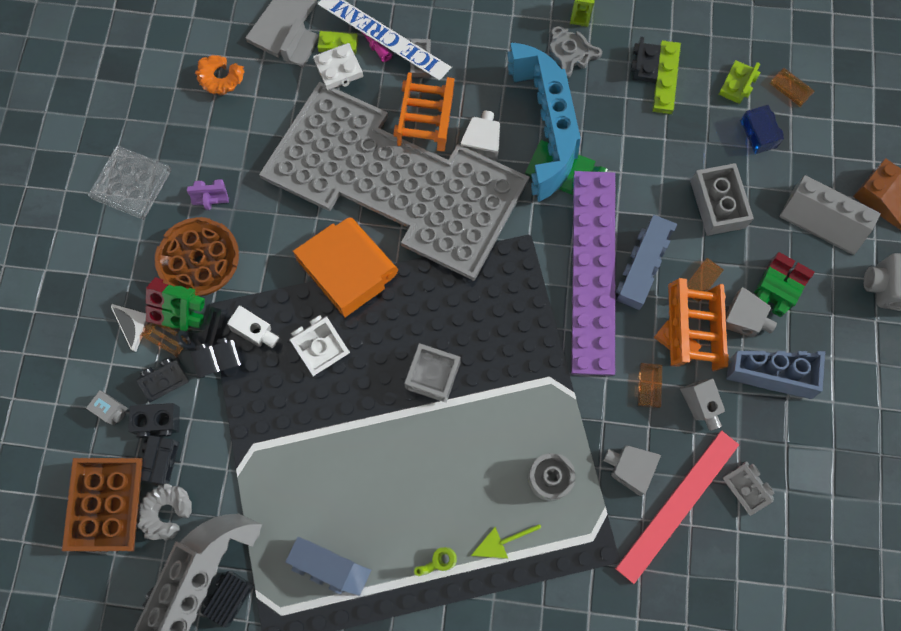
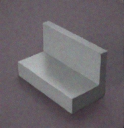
(298, 44)

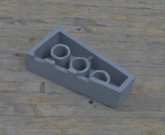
(645, 262)
(783, 372)

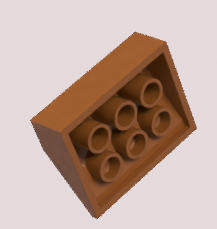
(102, 504)

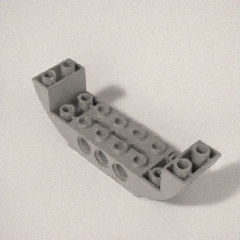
(190, 570)

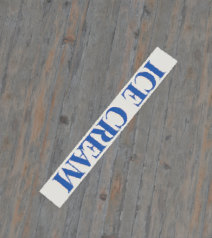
(387, 37)

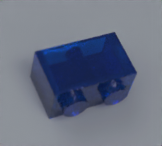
(762, 129)

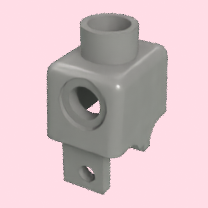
(886, 282)

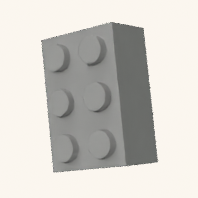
(721, 199)

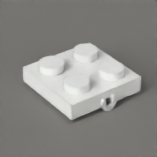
(338, 66)

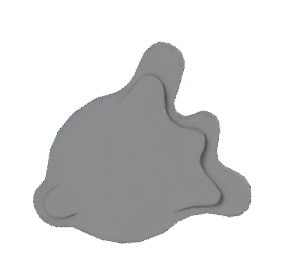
(571, 49)

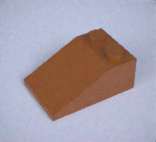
(883, 192)

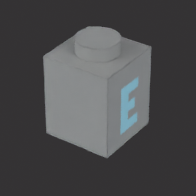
(107, 408)

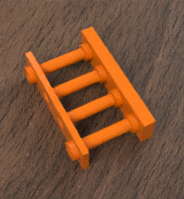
(440, 121)
(679, 325)

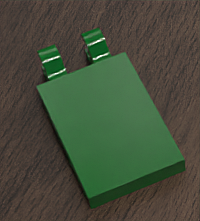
(581, 164)

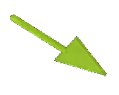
(493, 545)

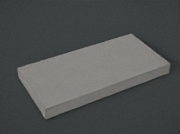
(276, 23)

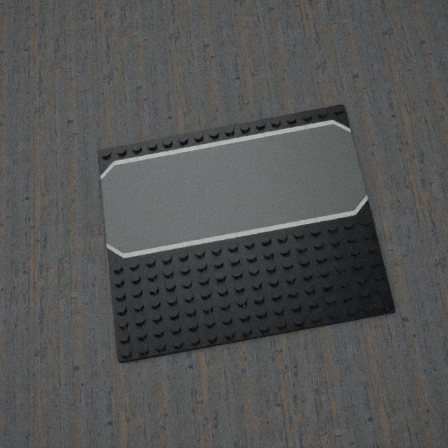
(400, 473)

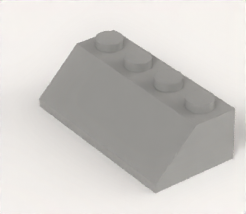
(829, 215)

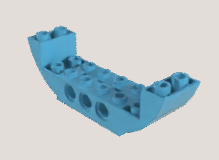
(556, 111)

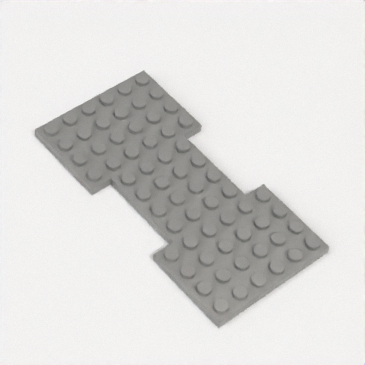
(448, 205)

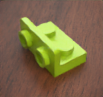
(739, 81)

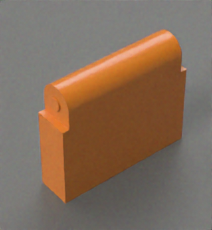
(346, 265)

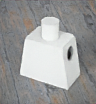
(483, 136)
(245, 322)

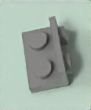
(749, 488)

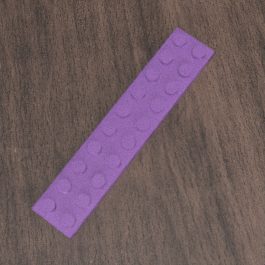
(593, 274)

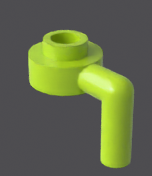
(437, 562)

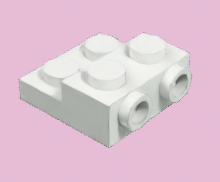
(318, 344)

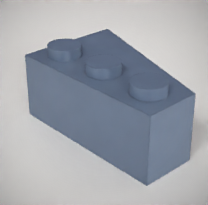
(327, 567)

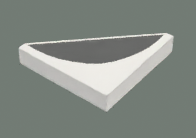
(131, 324)

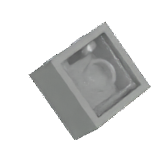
(432, 373)

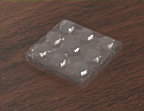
(130, 182)

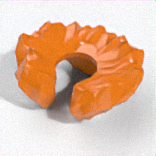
(214, 85)

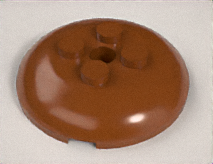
(192, 239)

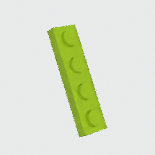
(667, 77)

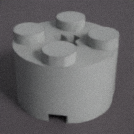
(550, 464)

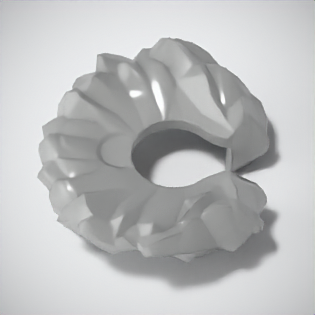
(148, 513)

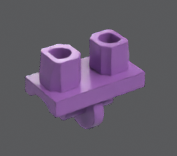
(208, 194)

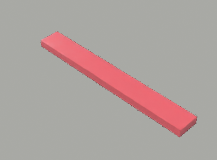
(676, 507)

